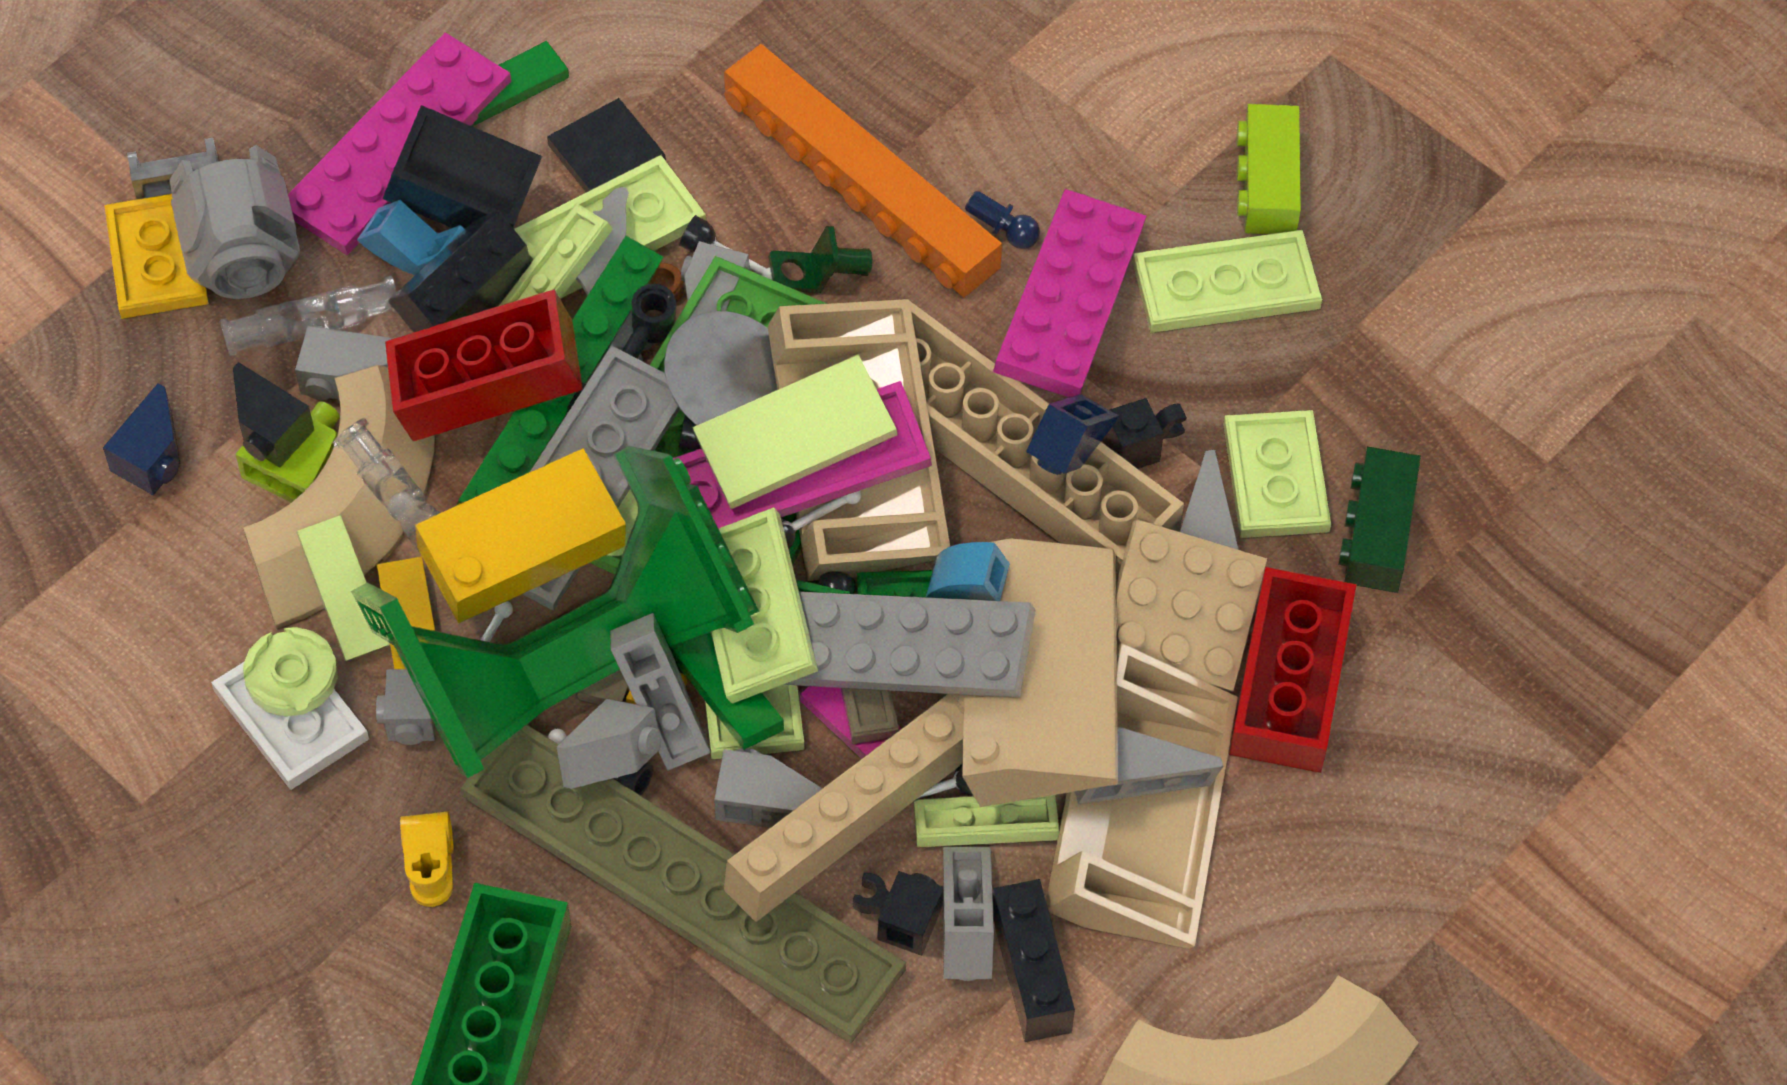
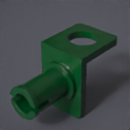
(821, 263)

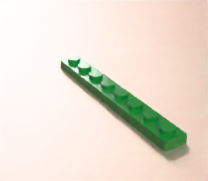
(594, 331)

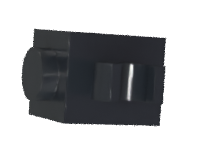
(1140, 432)
(905, 912)

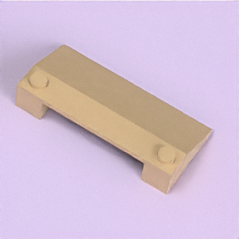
(894, 520)
(1065, 722)
(1145, 859)

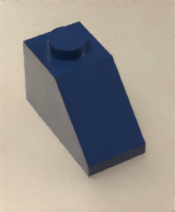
(1070, 433)
(146, 444)

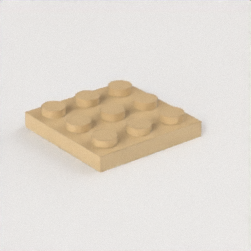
(1187, 601)

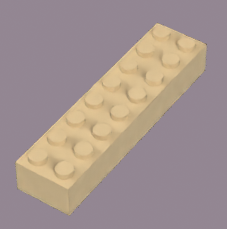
(985, 429)

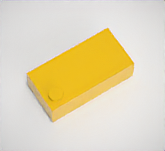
(520, 535)

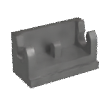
(154, 177)

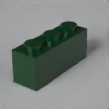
(1380, 519)

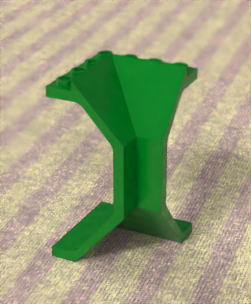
(669, 568)

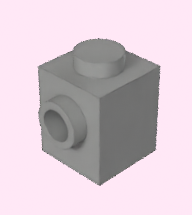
(403, 710)

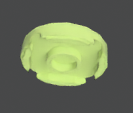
(290, 672)

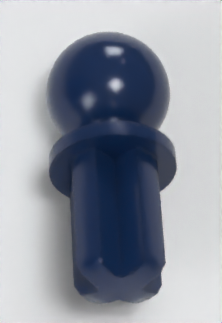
(1020, 230)

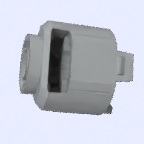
(235, 224)

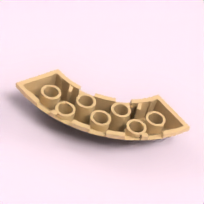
(336, 492)
(1336, 1041)

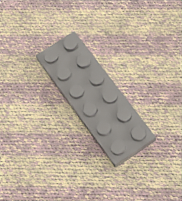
(617, 409)
(918, 643)

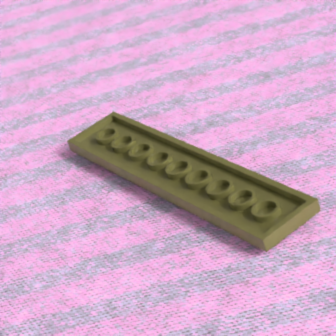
(680, 882)

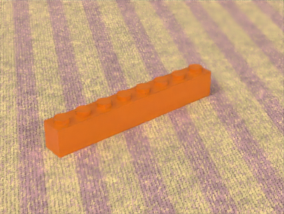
(862, 171)

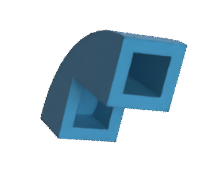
(404, 238)
(969, 572)

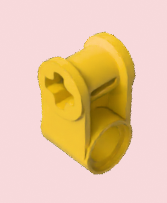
(428, 852)

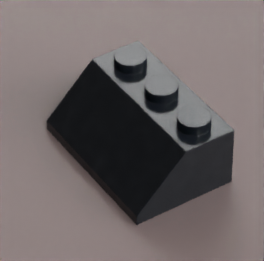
(465, 276)

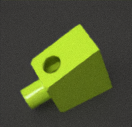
(302, 466)

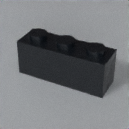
(1032, 960)

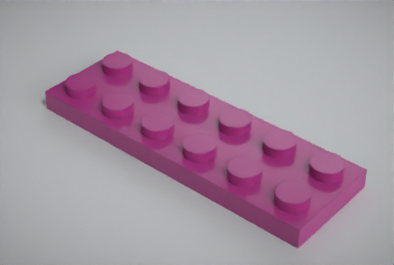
(353, 176)
(1070, 294)
(860, 471)

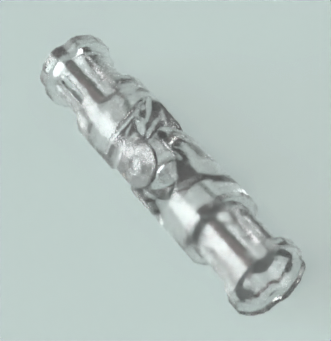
(278, 325)
(375, 468)

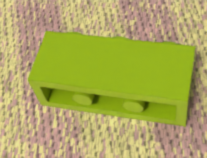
(1269, 169)

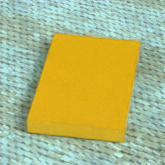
(149, 258)

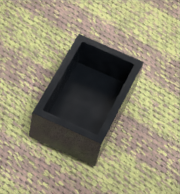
(460, 172)

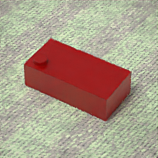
(483, 365)
(1293, 670)

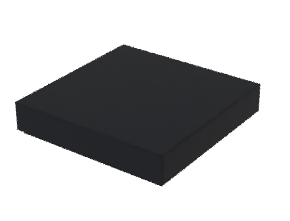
(603, 145)

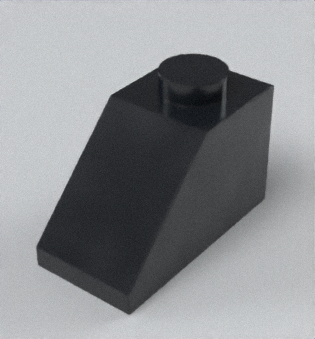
(269, 417)

